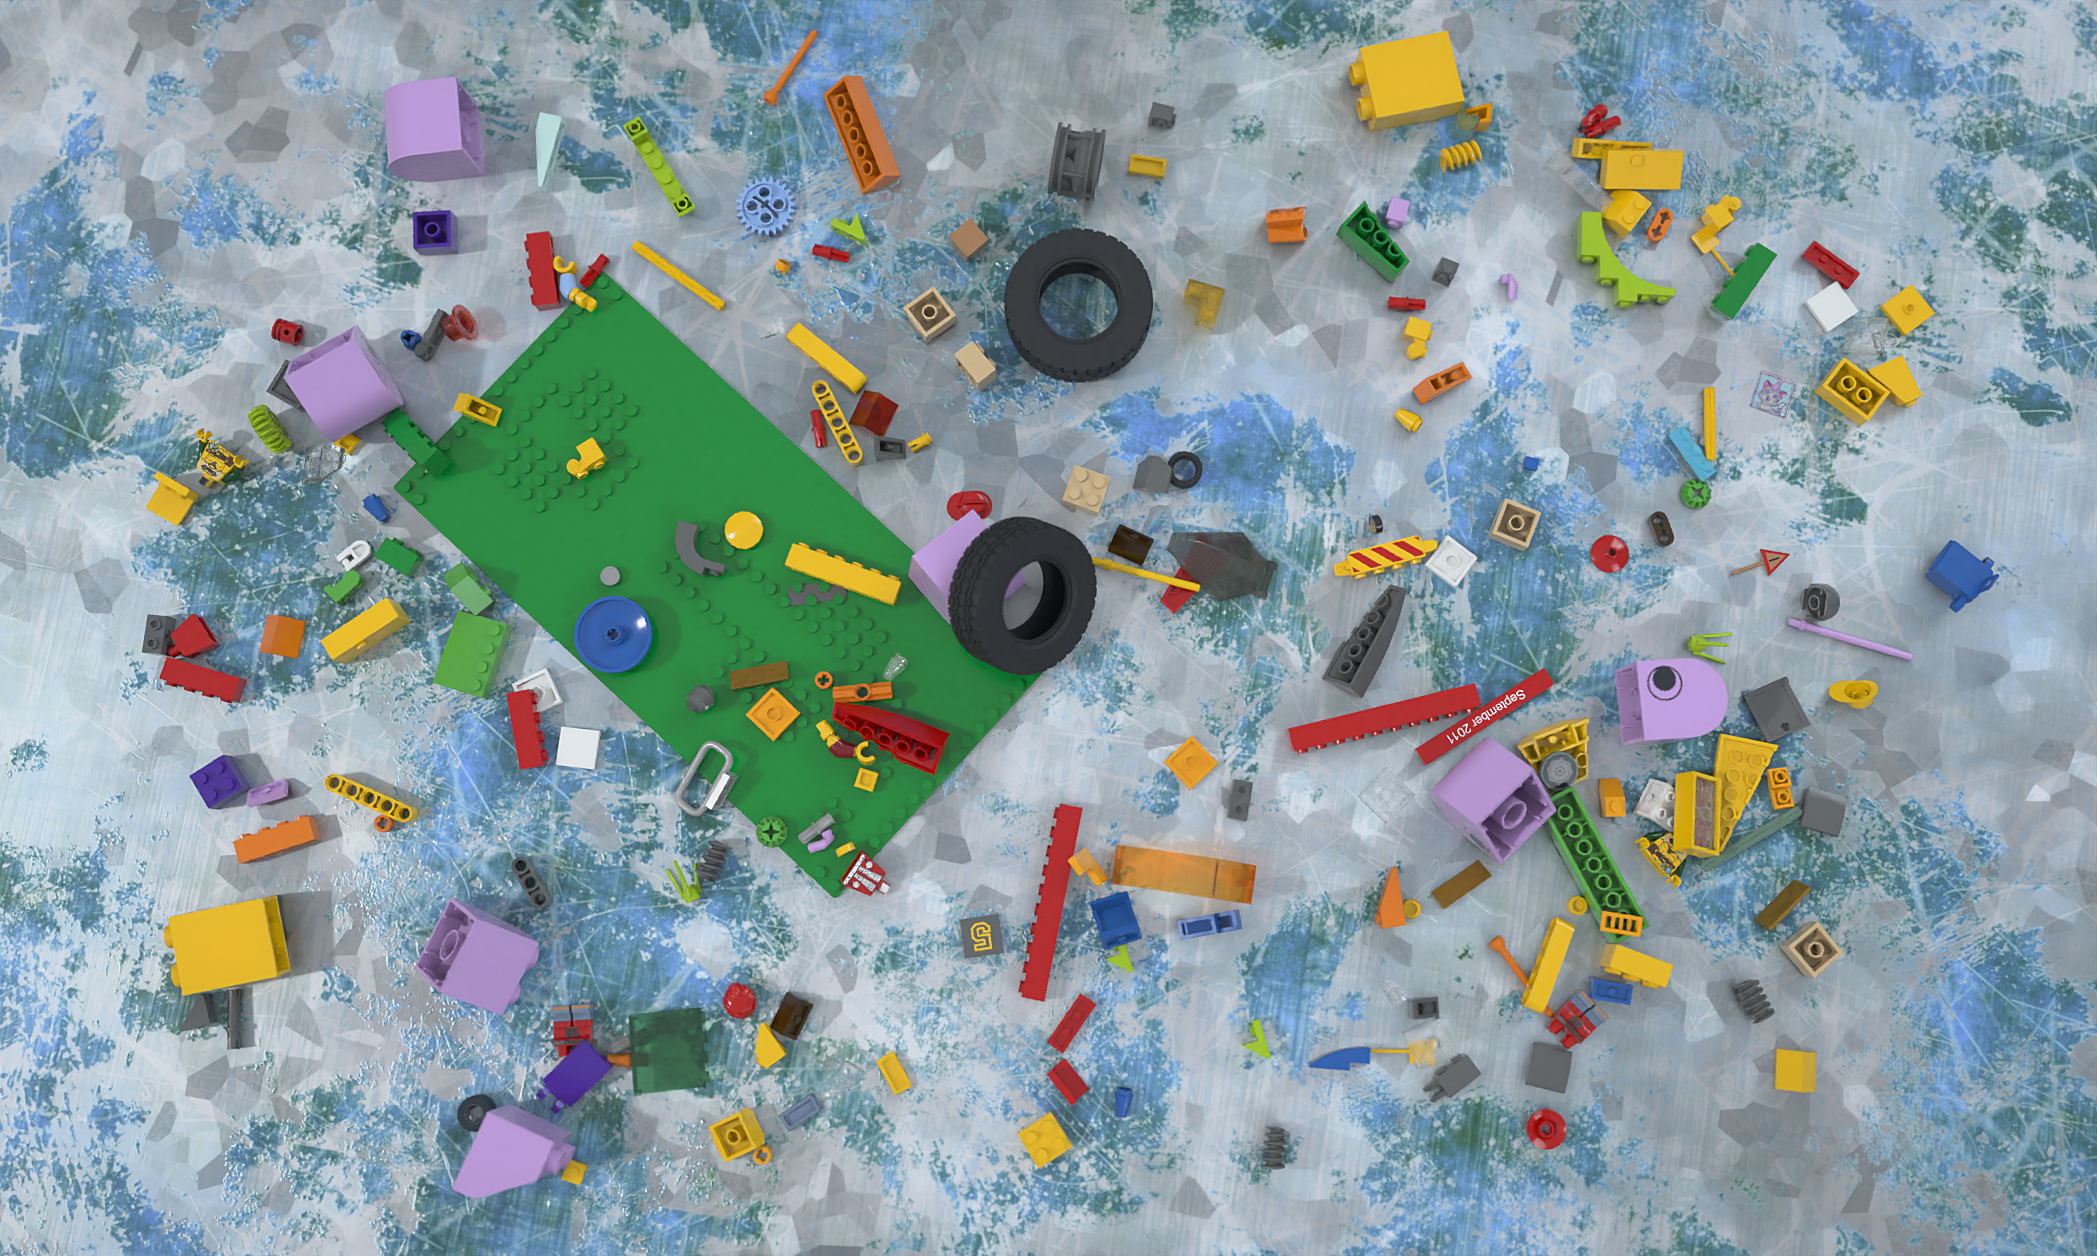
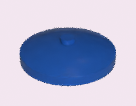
(613, 634)

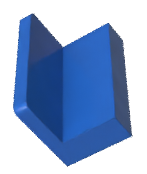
(1610, 991)

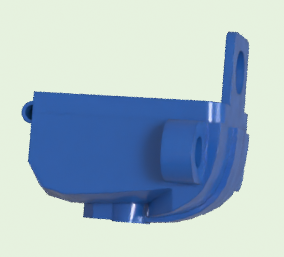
(1960, 574)

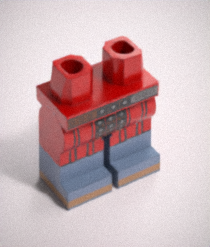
(1576, 1018)
(572, 1025)

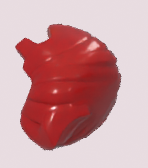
(739, 1001)

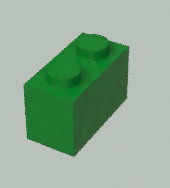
(398, 557)

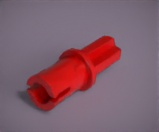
(1602, 126)
(830, 253)
(594, 270)
(1406, 303)
(818, 428)

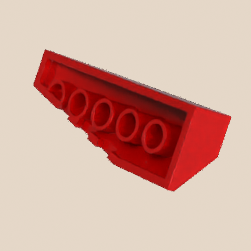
(900, 735)

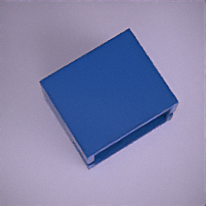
(1530, 463)

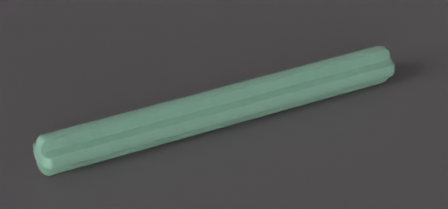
(1752, 838)

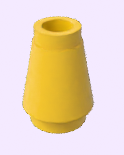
(1409, 420)

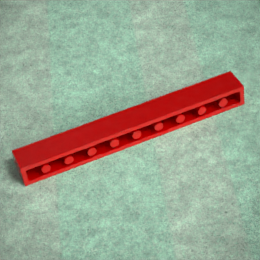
(1383, 717)
(1051, 903)

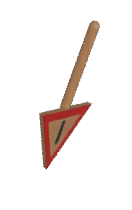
(1771, 560)

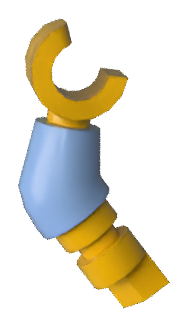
(568, 285)

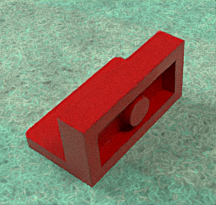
(1067, 1081)

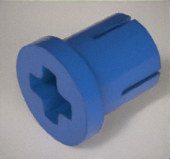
(406, 336)

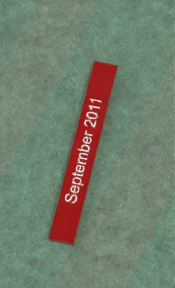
(1484, 716)

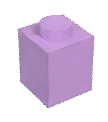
(1396, 212)

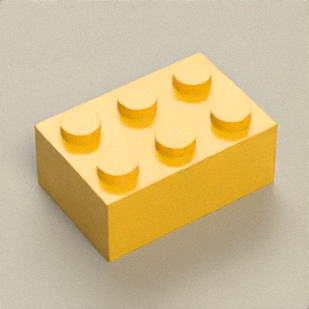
(1852, 391)
(1635, 966)

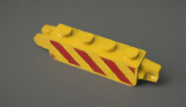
(1384, 556)

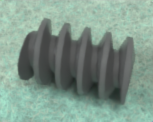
(712, 861)
(1755, 999)
(1275, 1148)

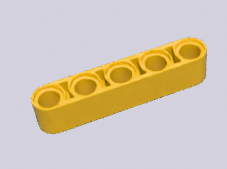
(826, 357)
(836, 414)
(363, 793)
(1547, 965)

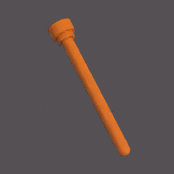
(772, 95)
(1498, 945)

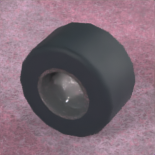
(469, 1114)

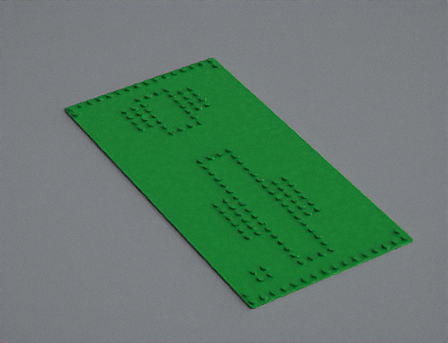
(699, 454)

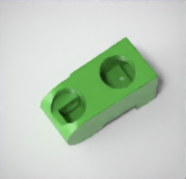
(346, 588)

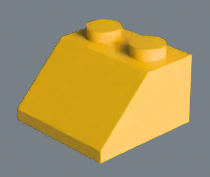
(1624, 211)

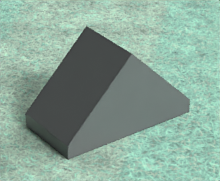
(889, 448)
(1422, 1007)
(201, 1014)

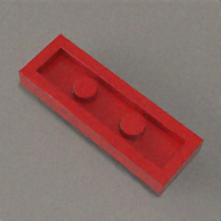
(1830, 265)
(1071, 1023)

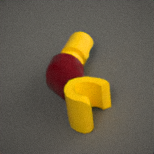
(840, 748)

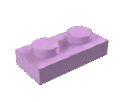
(267, 793)

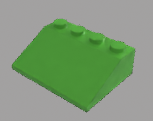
(472, 654)

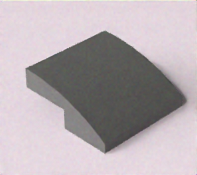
(1823, 811)
(1549, 1068)

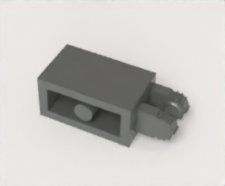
(1453, 1077)

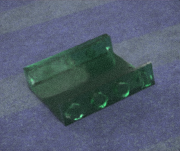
(668, 1050)

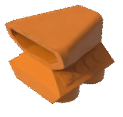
(1286, 225)

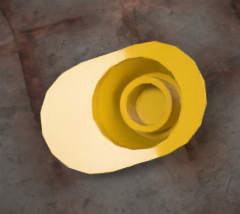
(1855, 693)

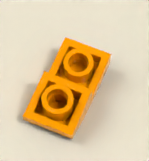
(1779, 788)

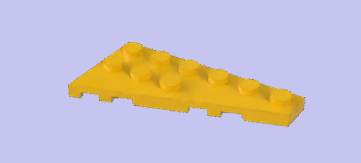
(1740, 767)

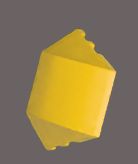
(1563, 736)

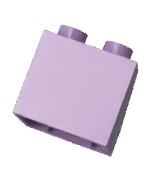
(477, 957)
(512, 1151)

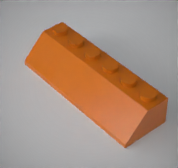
(861, 134)

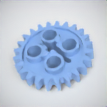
(777, 195)

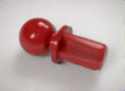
(1594, 115)

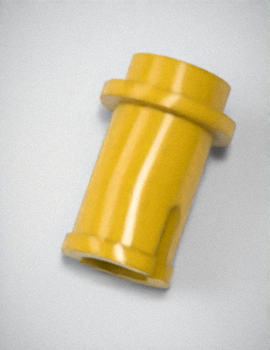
(921, 442)

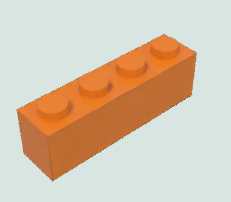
(276, 840)

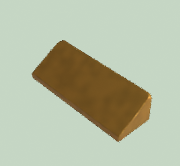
(759, 675)
(1461, 884)
(1782, 904)

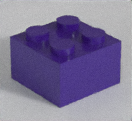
(435, 232)
(220, 782)

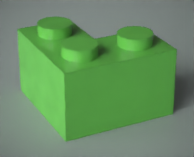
(465, 587)

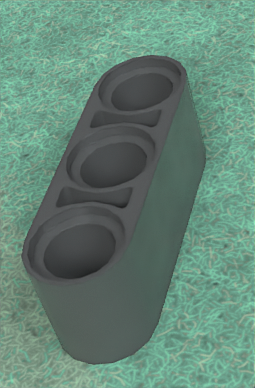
(523, 878)

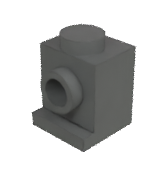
(1162, 115)
(1445, 271)

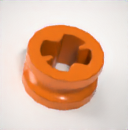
(820, 675)
(379, 819)

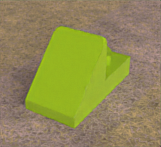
(852, 232)
(1121, 959)
(1259, 1045)

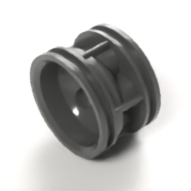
(1076, 162)

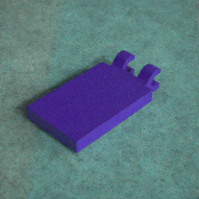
(574, 1075)

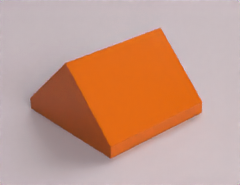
(282, 636)

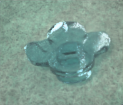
(1462, 126)

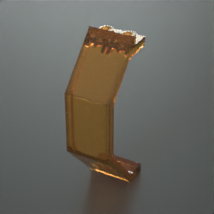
(1183, 874)

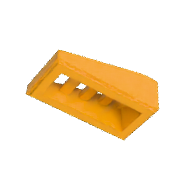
(1638, 926)

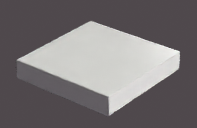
(1831, 307)
(1451, 561)
(544, 686)
(578, 748)

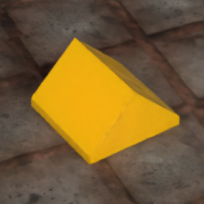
(1795, 1070)

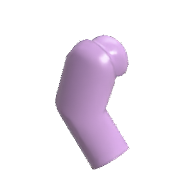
(1512, 285)
(828, 837)

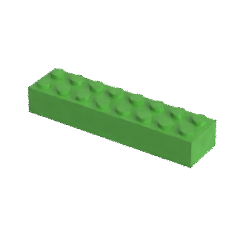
(1591, 863)

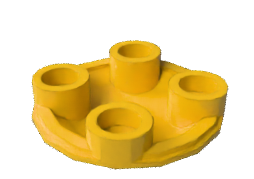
(743, 530)

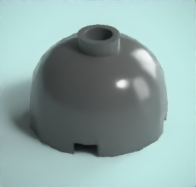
(1820, 602)

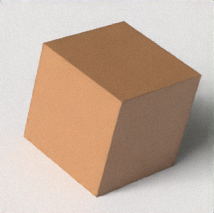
(968, 240)

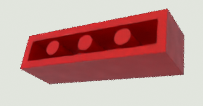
(543, 274)
(202, 679)
(527, 729)

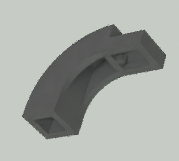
(686, 546)

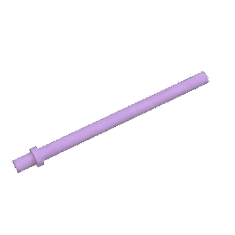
(1803, 625)

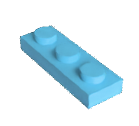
(1692, 453)

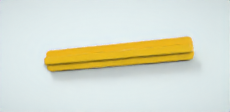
(1710, 423)

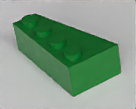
(1373, 243)
(1743, 281)
(416, 442)

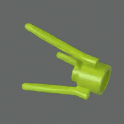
(1697, 644)
(689, 892)

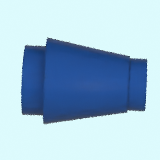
(375, 507)
(1123, 1101)

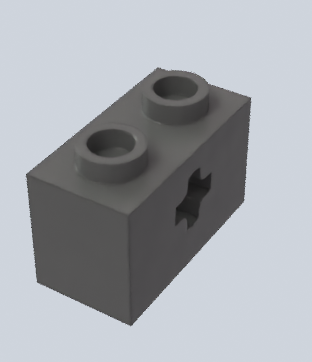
(158, 635)
(1239, 800)

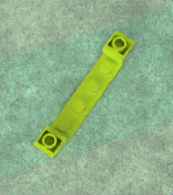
(659, 167)

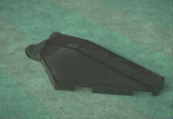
(1222, 563)

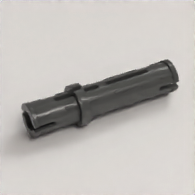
(233, 1022)

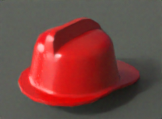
(965, 501)

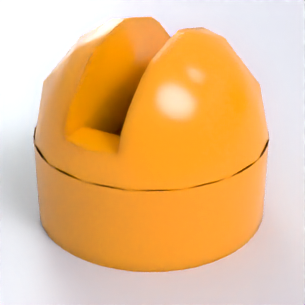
(782, 265)

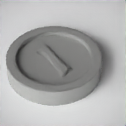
(610, 576)

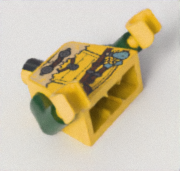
(217, 461)
(1659, 851)

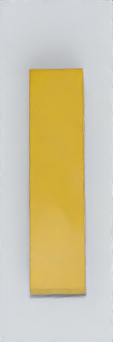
(1594, 147)

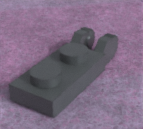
(431, 337)

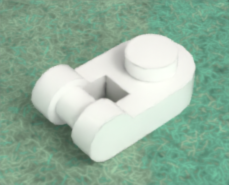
(359, 550)

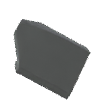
(1153, 475)

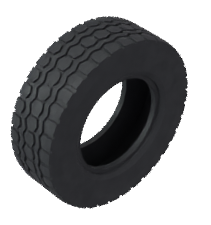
(1085, 254)
(982, 583)

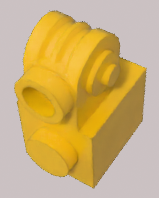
(1720, 216)
(1417, 332)
(591, 458)

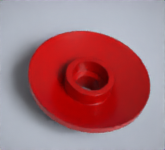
(1600, 554)
(1556, 1129)

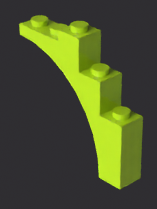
(1609, 270)

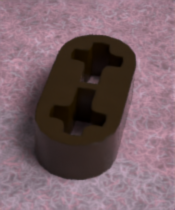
(1657, 531)

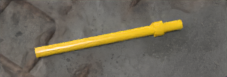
(1108, 564)

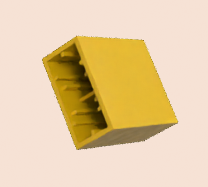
(1407, 81)
(227, 945)

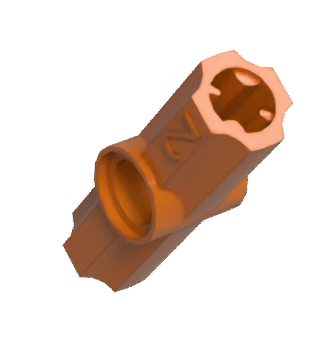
(876, 691)

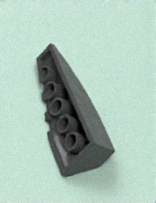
(1363, 653)

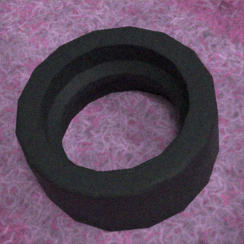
(1198, 467)

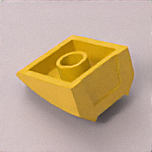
(736, 1134)

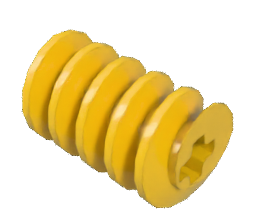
(1459, 154)

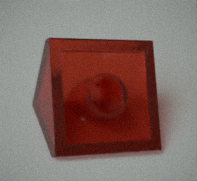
(873, 413)

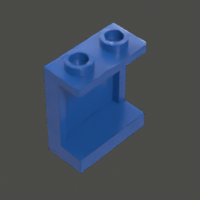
(1115, 920)

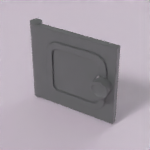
(1774, 706)

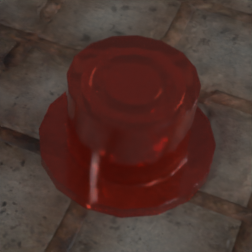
(460, 324)

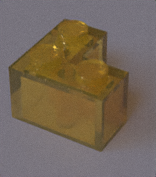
(1205, 297)

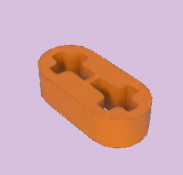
(1656, 224)

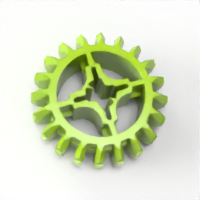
(269, 429)

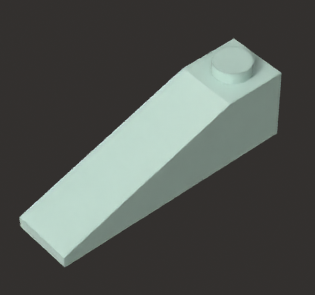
(549, 134)

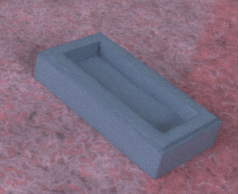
(800, 1112)

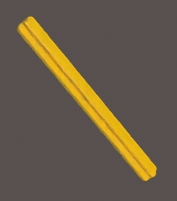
(678, 275)

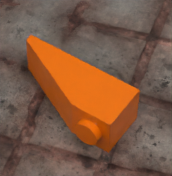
(1441, 382)
(1390, 906)

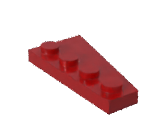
(1176, 596)

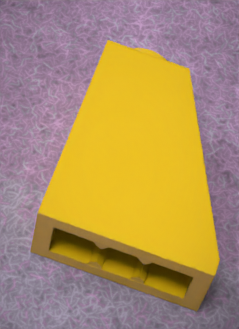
(1898, 380)

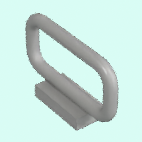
(720, 787)

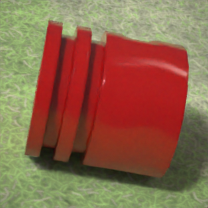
(285, 332)

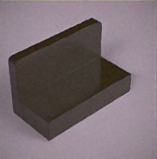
(1130, 544)
(791, 1016)

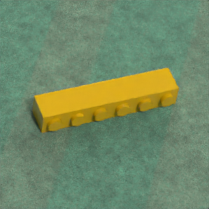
(843, 574)

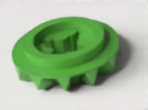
(1696, 502)
(777, 838)

